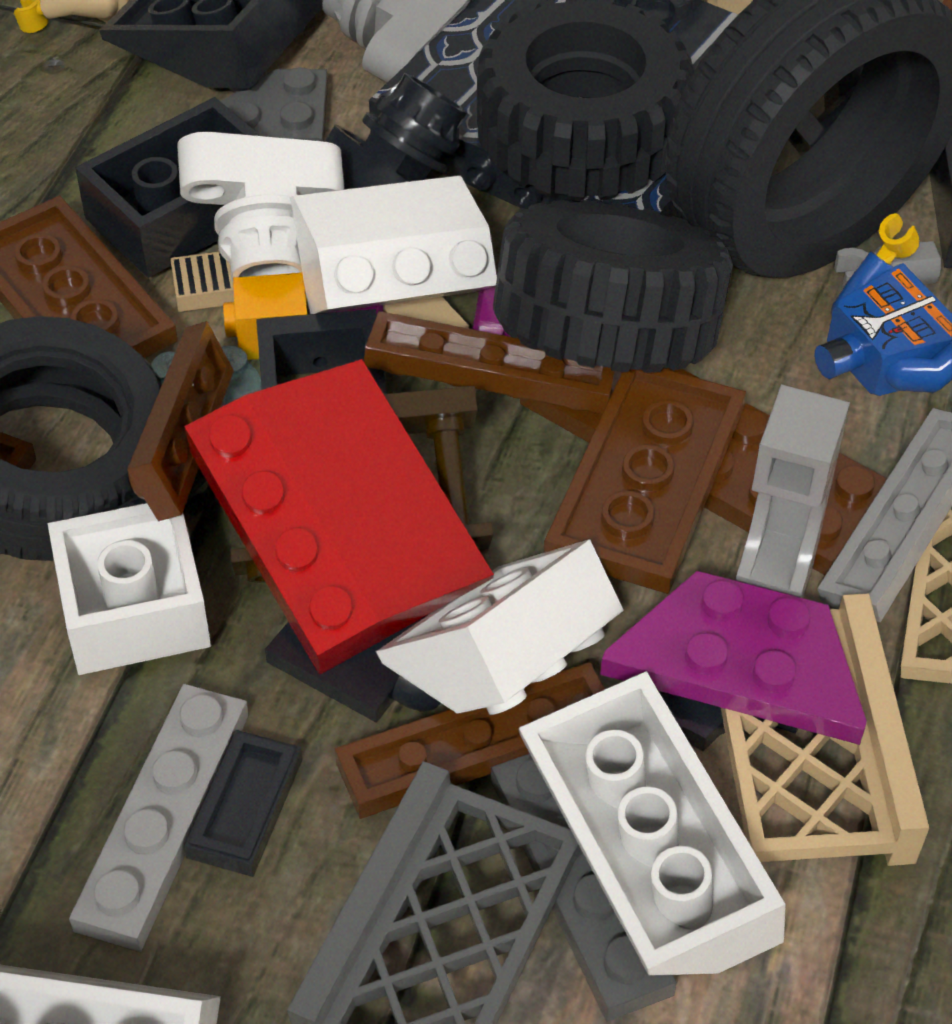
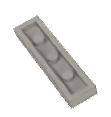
(897, 522)
(153, 826)

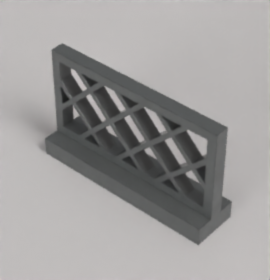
(389, 884)

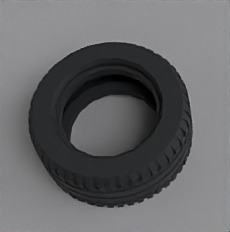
(81, 370)

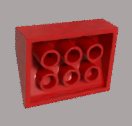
(336, 510)

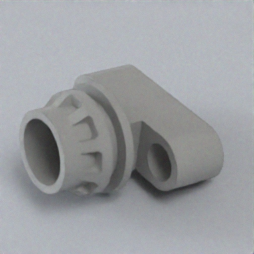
(392, 28)

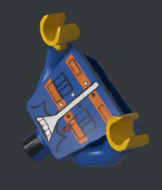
(889, 324)

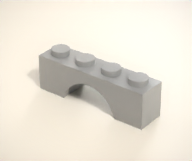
(793, 489)

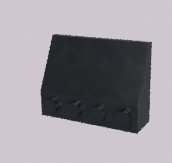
(211, 39)

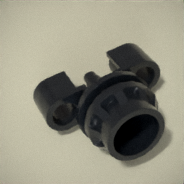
(404, 139)

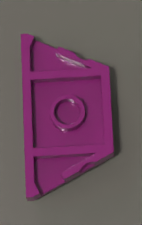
(745, 654)

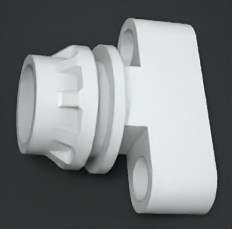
(255, 186)

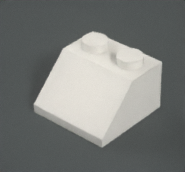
(127, 588)

